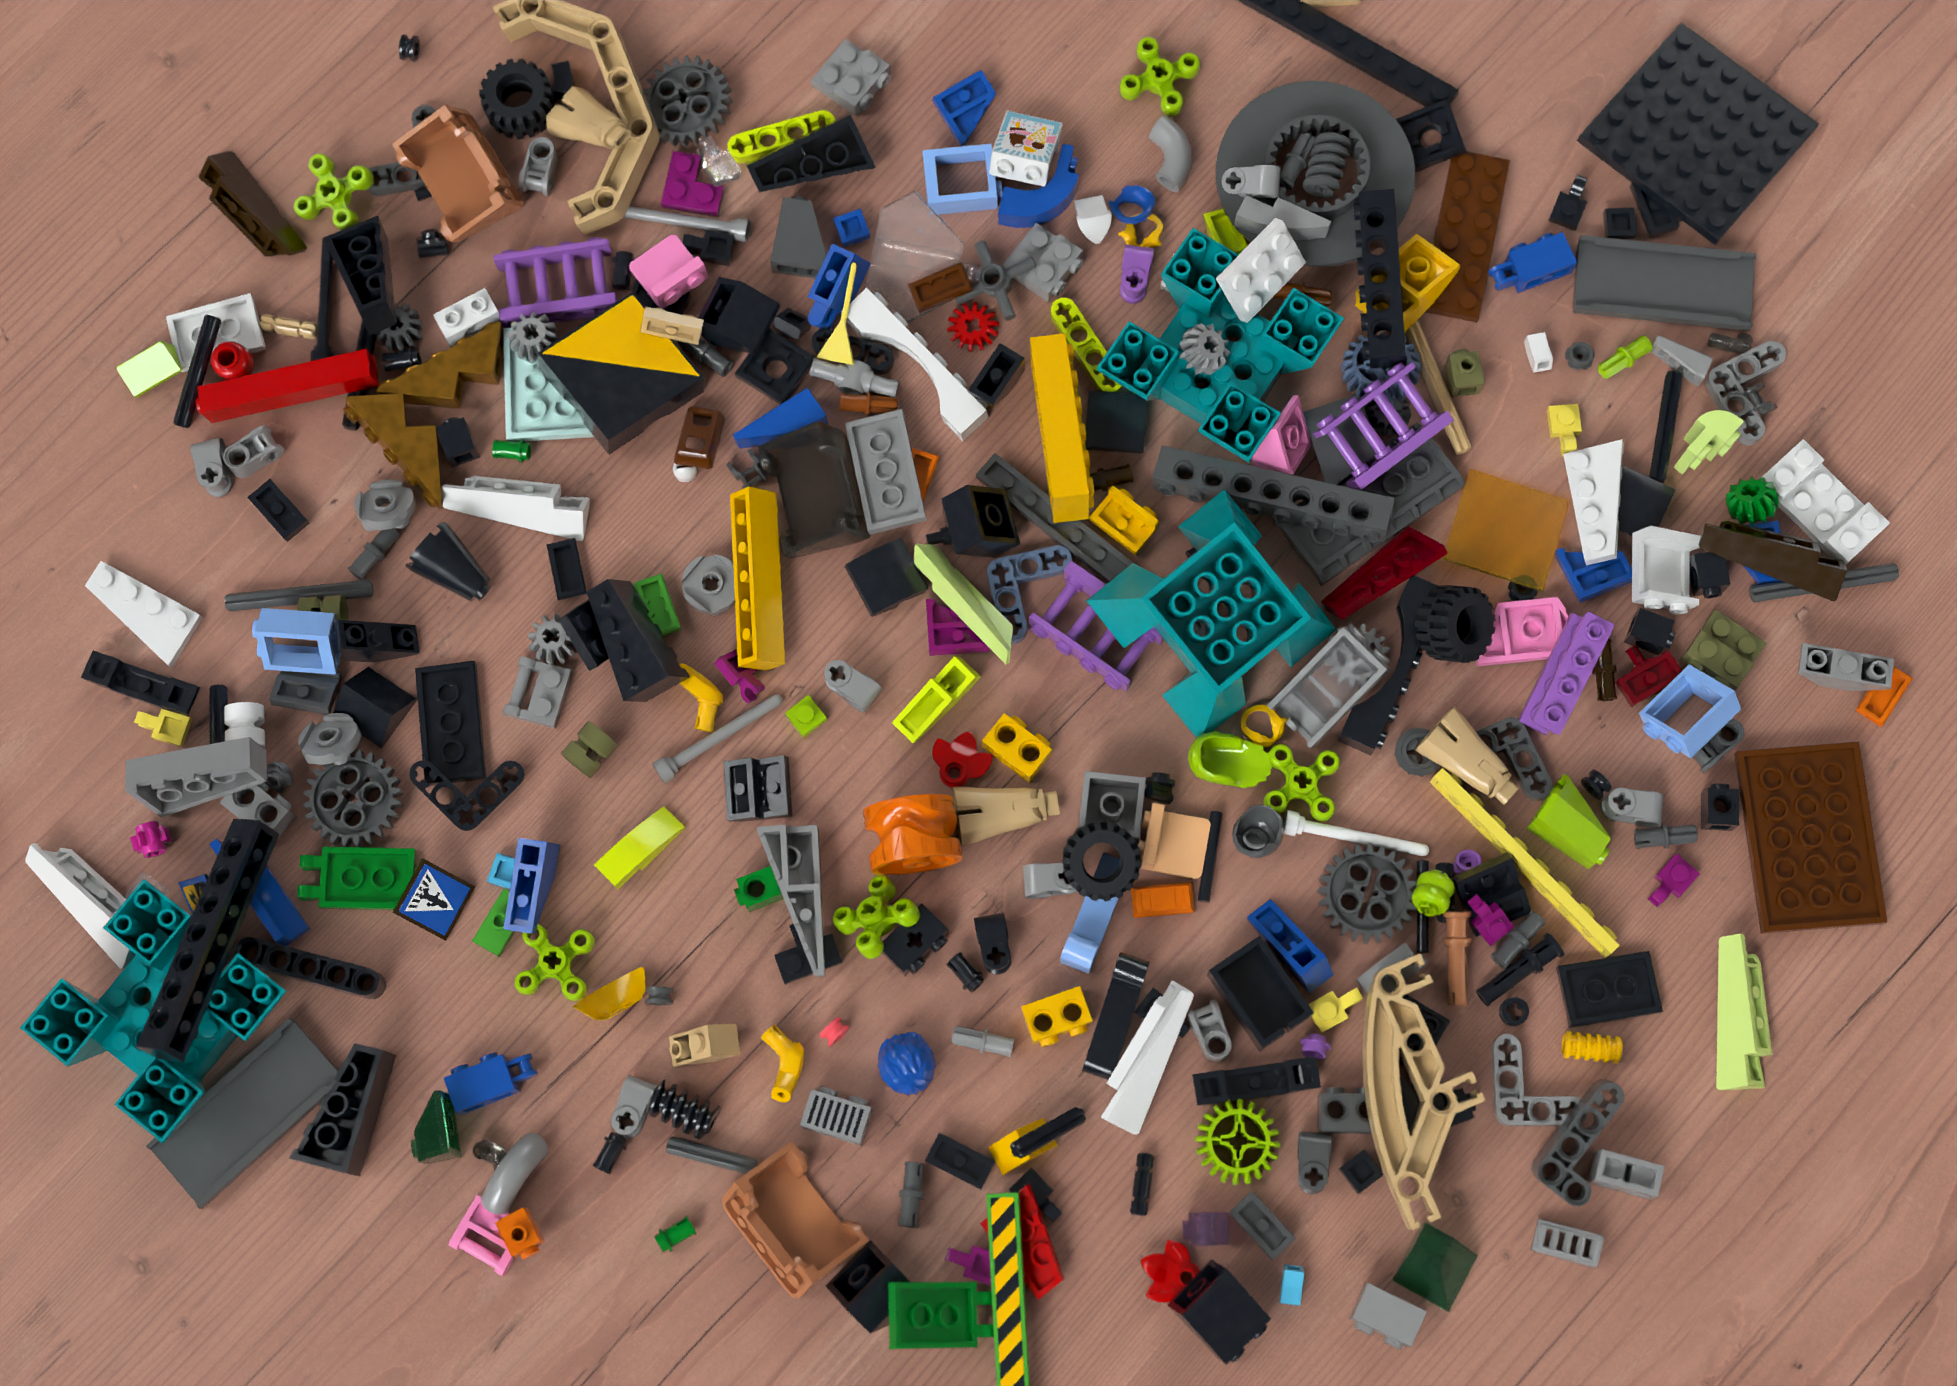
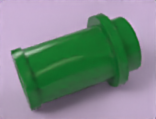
(512, 450)
(674, 1234)

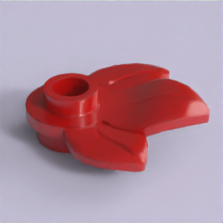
(961, 756)
(1166, 1271)

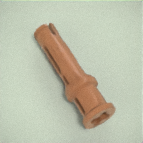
(1457, 943)

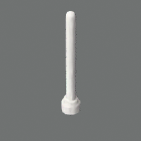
(1297, 824)

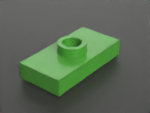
(659, 603)
(491, 932)

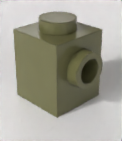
(1464, 373)

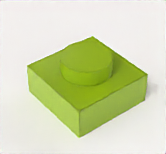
(806, 716)

